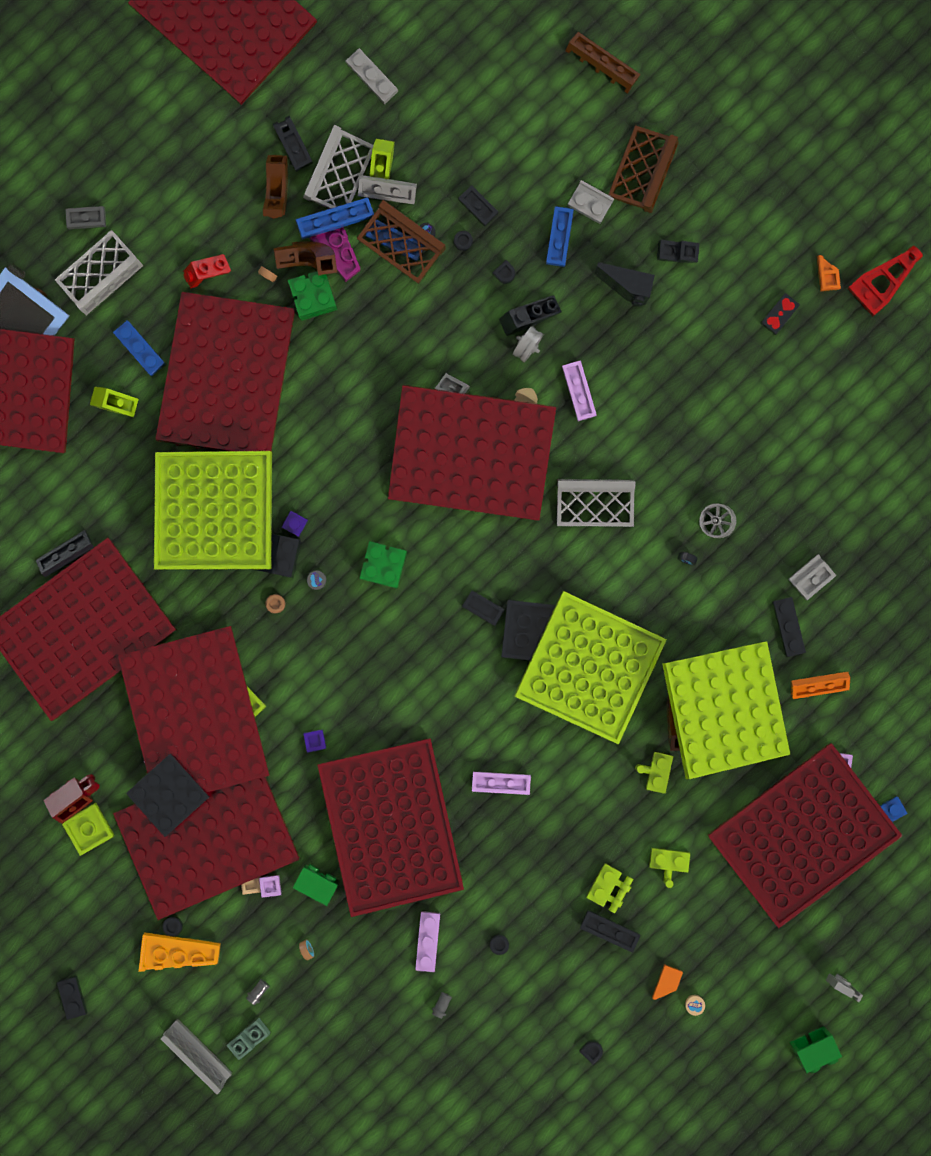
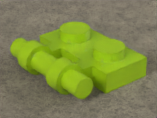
(604, 885)

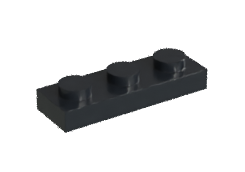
(64, 553)
(789, 627)
(610, 931)

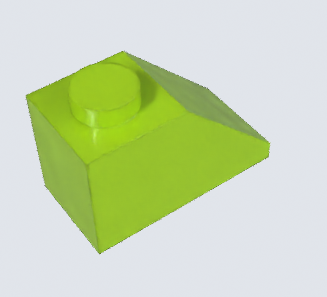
(382, 159)
(114, 401)

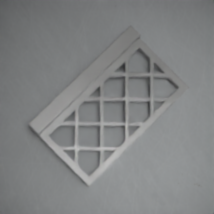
(324, 163)
(110, 282)
(600, 486)
(196, 1056)

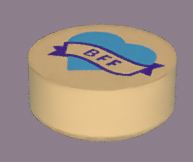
(695, 1005)

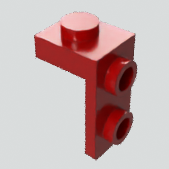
(205, 268)

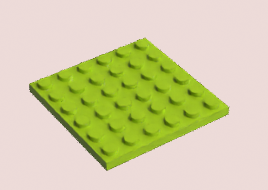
(213, 510)
(590, 667)
(726, 709)

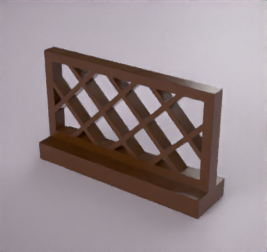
(660, 169)
(412, 229)

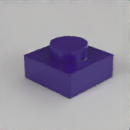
(294, 523)
(315, 740)

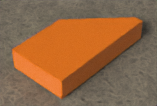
(828, 275)
(667, 982)

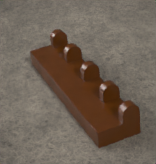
(603, 61)

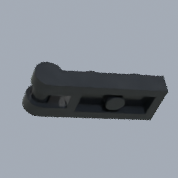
(293, 144)

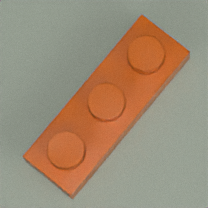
(820, 685)

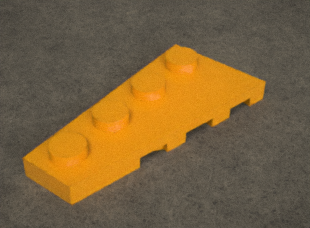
(168, 951)

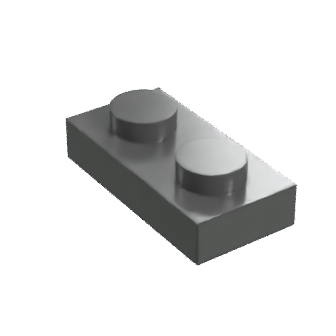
(85, 217)

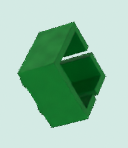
(312, 295)
(383, 565)
(819, 1053)

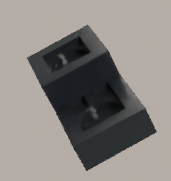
(678, 251)

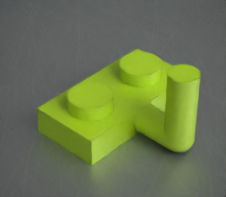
(658, 772)
(669, 861)

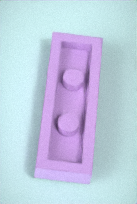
(579, 390)
(501, 783)
(427, 941)

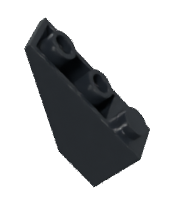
(529, 315)

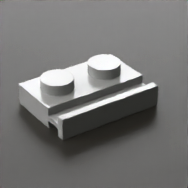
(590, 202)
(812, 577)
(842, 985)

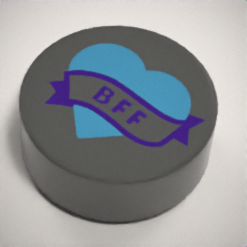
(316, 580)

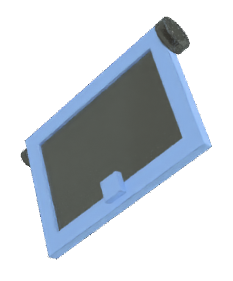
(25, 307)

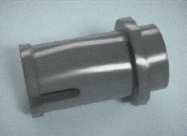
(258, 991)
(441, 1005)

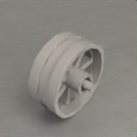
(528, 344)
(717, 521)

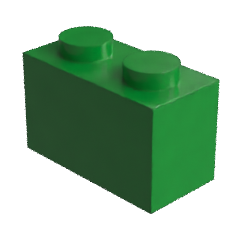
(315, 884)

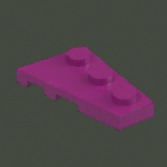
(345, 257)

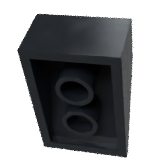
(628, 283)
(283, 556)

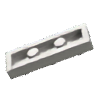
(371, 76)
(387, 189)

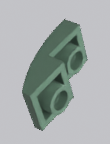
(248, 1039)

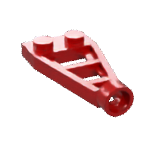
(869, 295)

